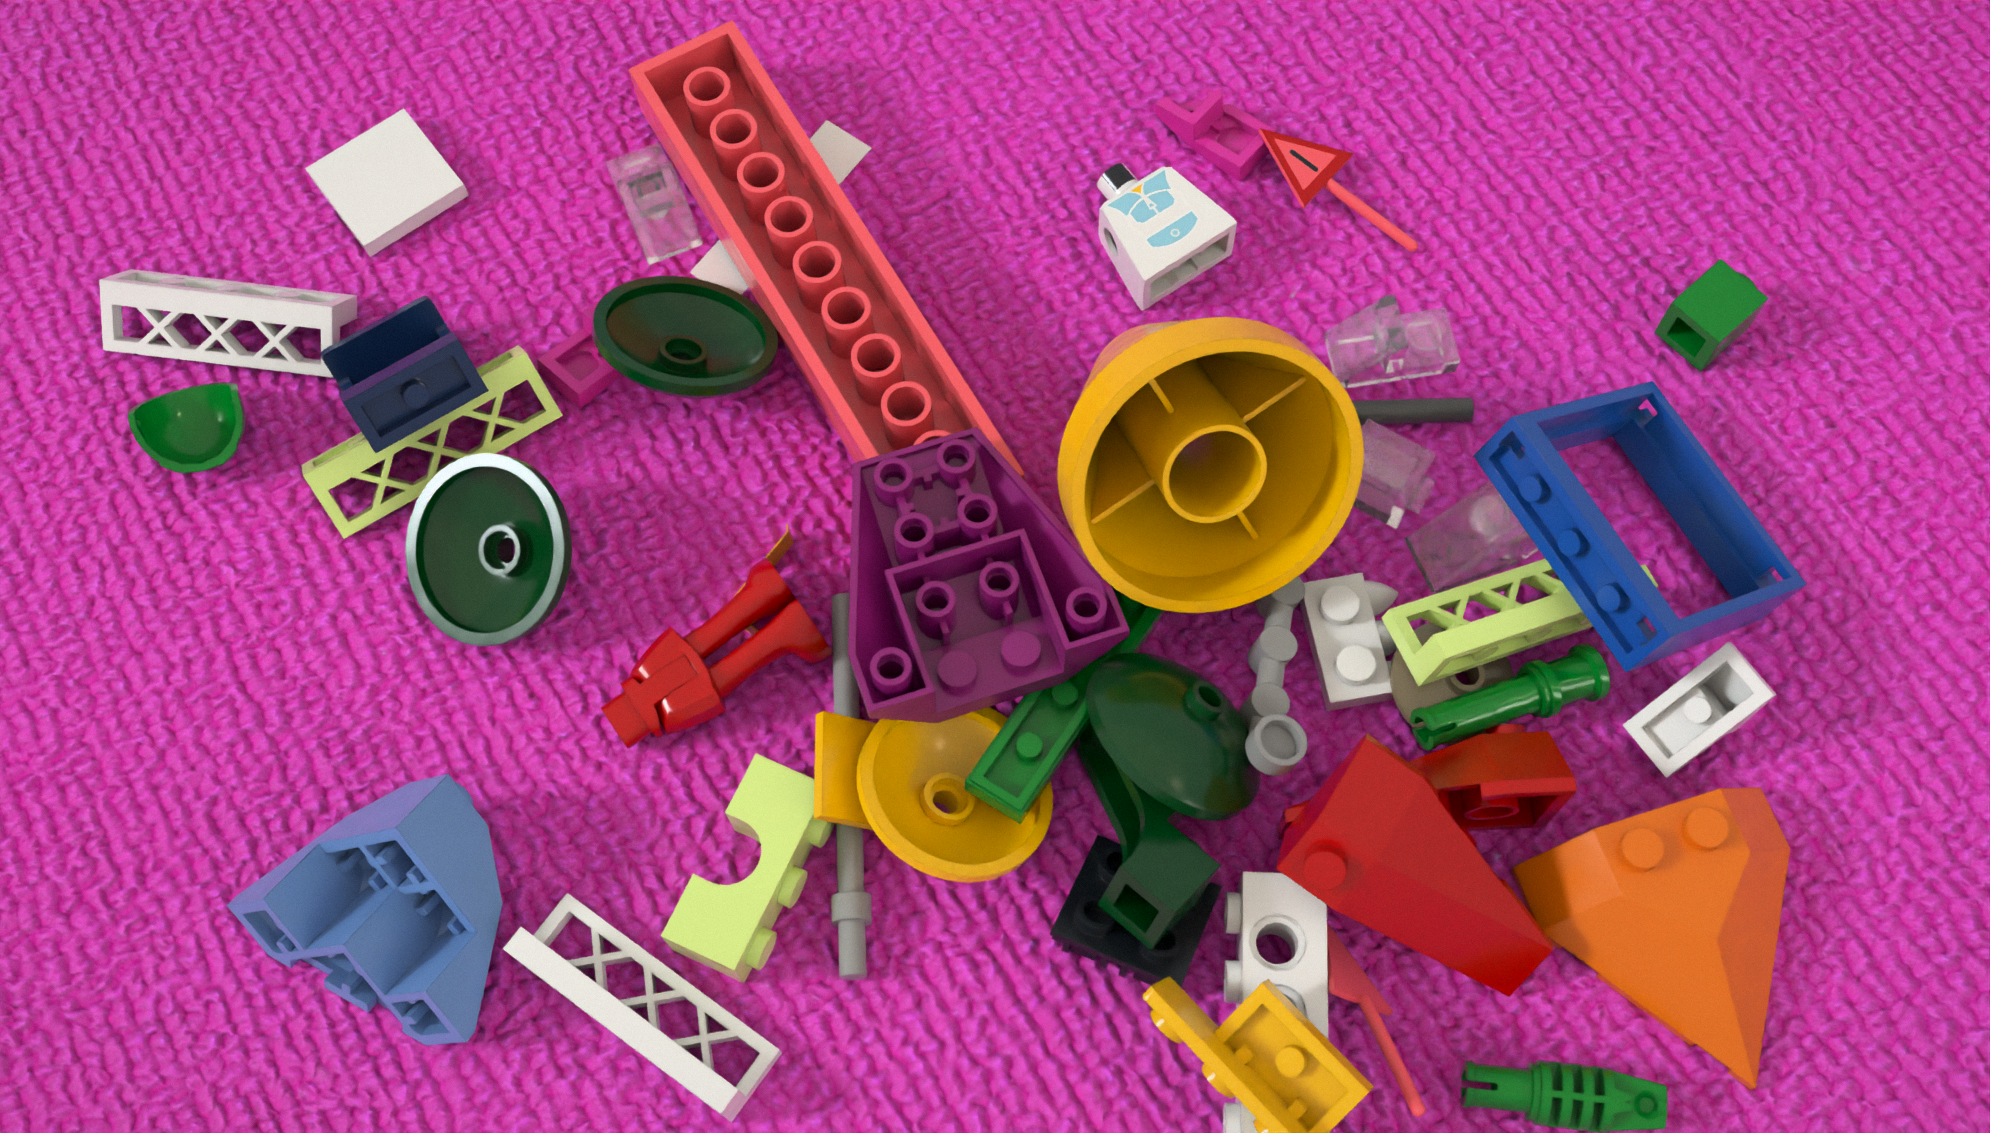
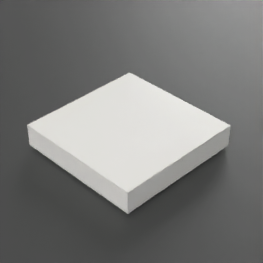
(387, 182)

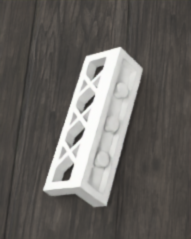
(225, 299)
(630, 1027)

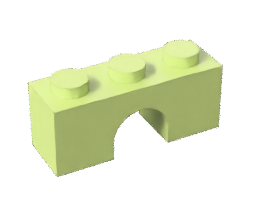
(733, 922)

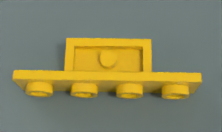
(1264, 1058)

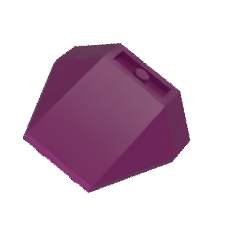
(965, 584)

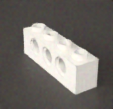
(1280, 907)

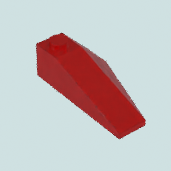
(1493, 780)
(1402, 865)

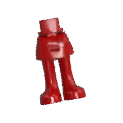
(678, 686)

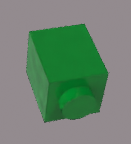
(1711, 314)

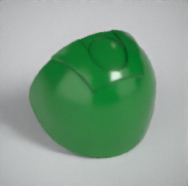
(190, 426)

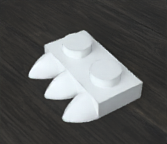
(1348, 640)

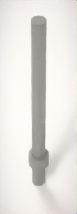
(851, 905)

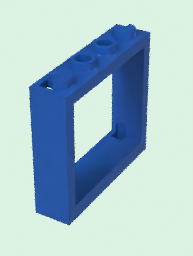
(1590, 554)

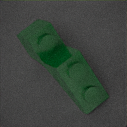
(1160, 866)

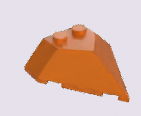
(1675, 915)

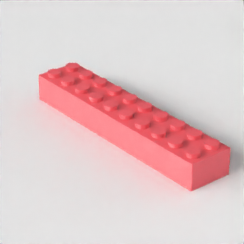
(804, 250)

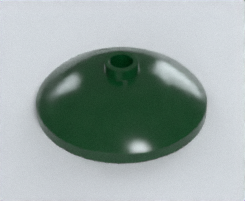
(684, 336)
(463, 549)
(1173, 735)

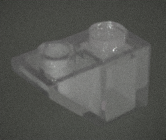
(1470, 541)

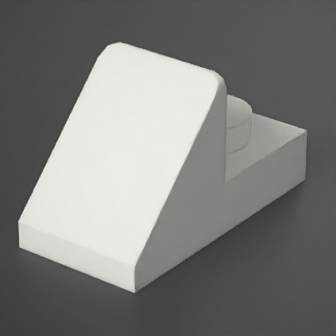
(1699, 709)

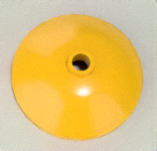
(921, 763)

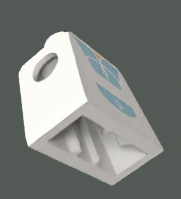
(1160, 231)

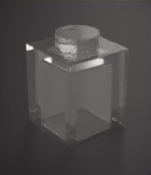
(1393, 475)

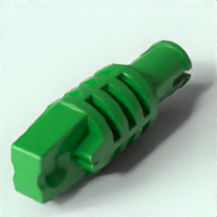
(1568, 1096)

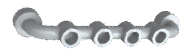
(1274, 739)

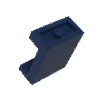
(402, 373)

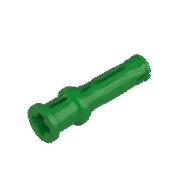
(1535, 690)

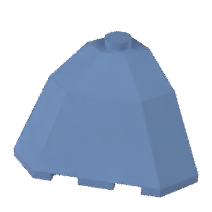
(391, 908)

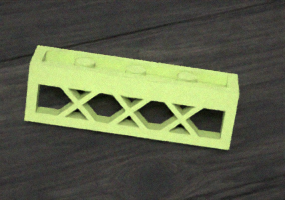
(356, 455)
(1492, 637)

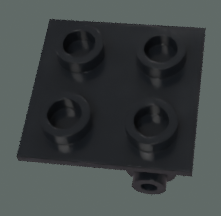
(1093, 932)

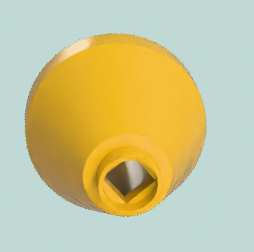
(1208, 462)

